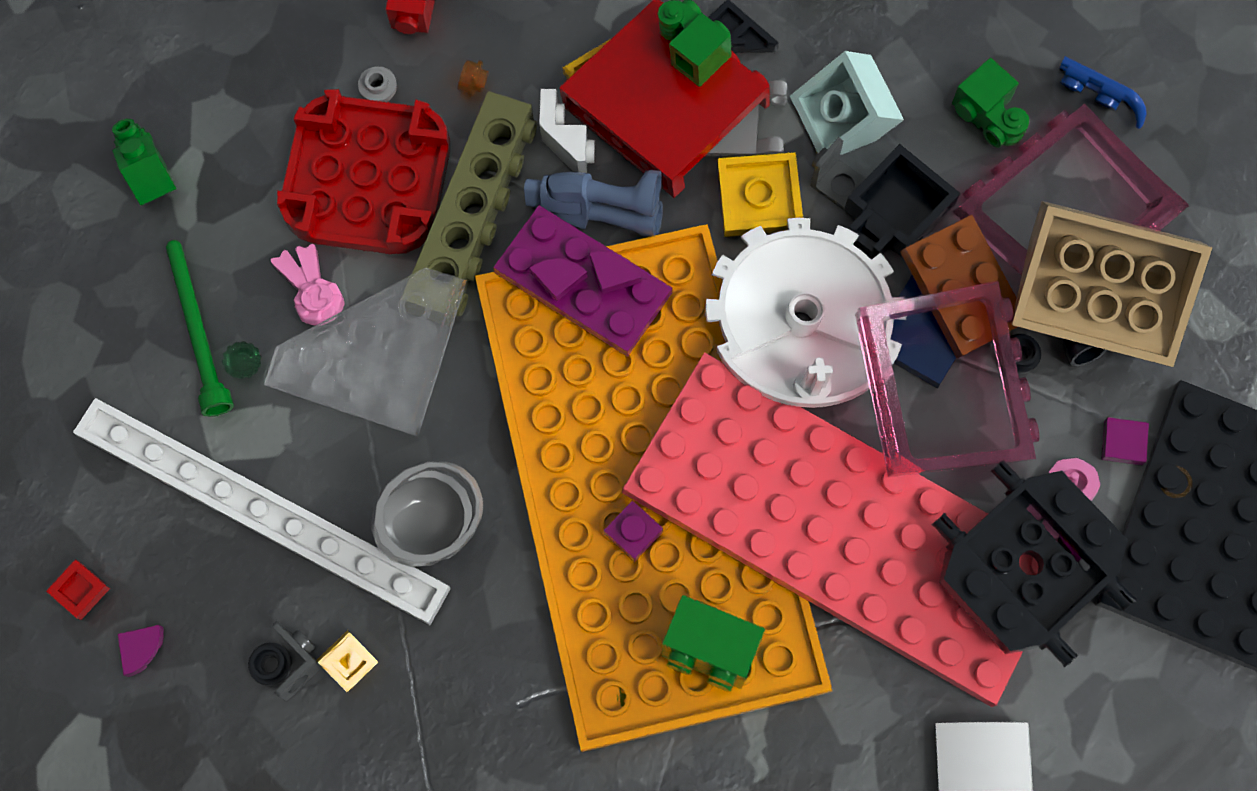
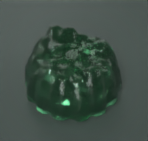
(242, 360)

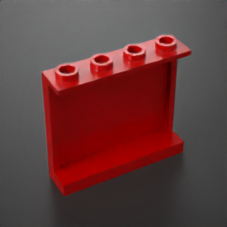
(652, 109)

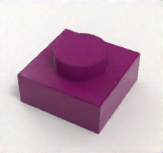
(633, 531)

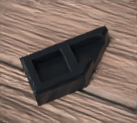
(744, 32)

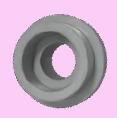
(381, 93)

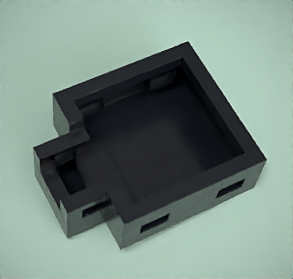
(898, 204)

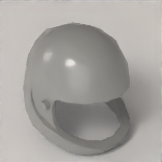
(426, 514)

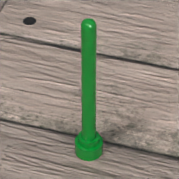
(214, 397)

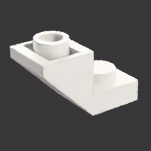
(565, 141)

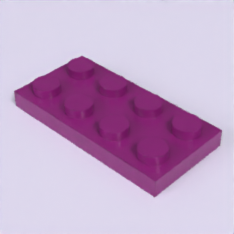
(613, 317)

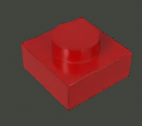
(78, 589)

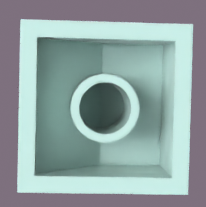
(847, 102)

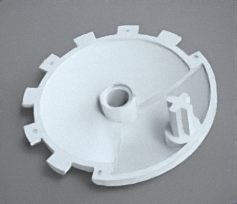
(793, 273)

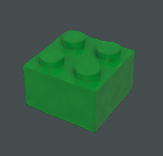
(711, 644)

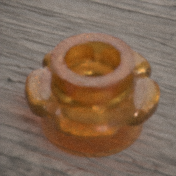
(473, 77)

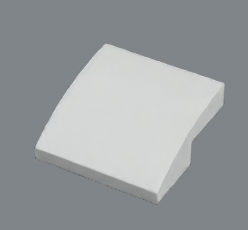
(984, 756)

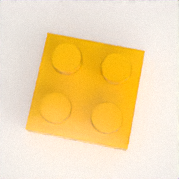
(758, 192)

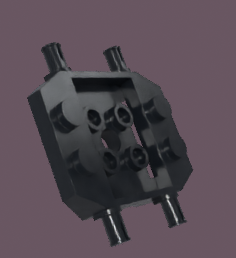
(1024, 609)

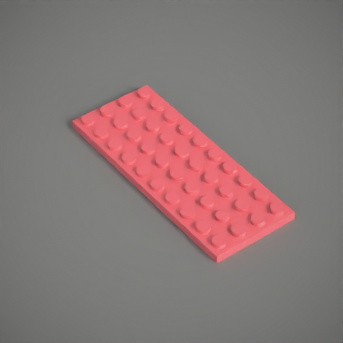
(820, 521)

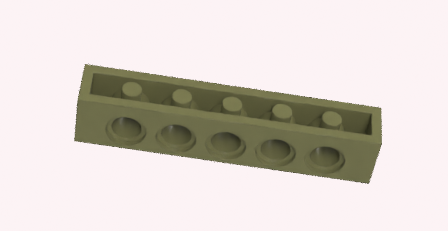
(496, 119)

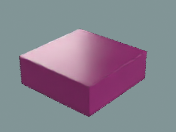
(1125, 441)

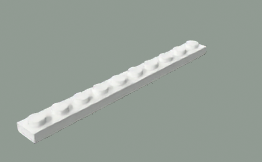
(262, 511)

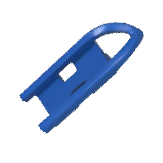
(1109, 91)

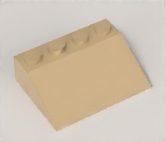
(1109, 283)

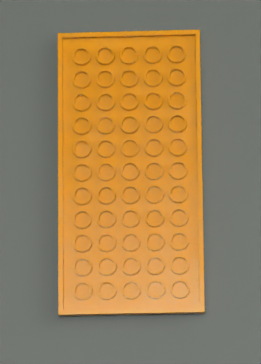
(577, 434)

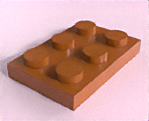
(952, 261)

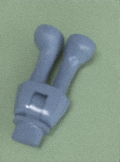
(580, 199)

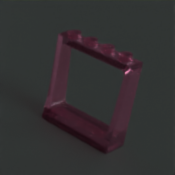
(1161, 201)
(885, 394)

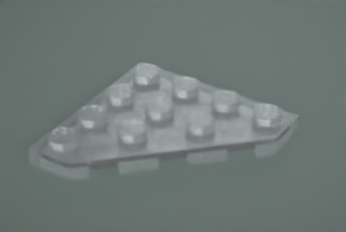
(377, 354)

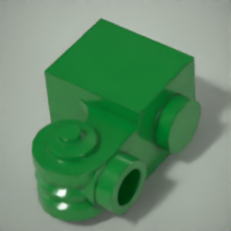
(697, 42)
(982, 102)
(140, 162)

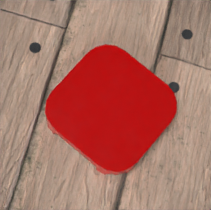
(365, 173)

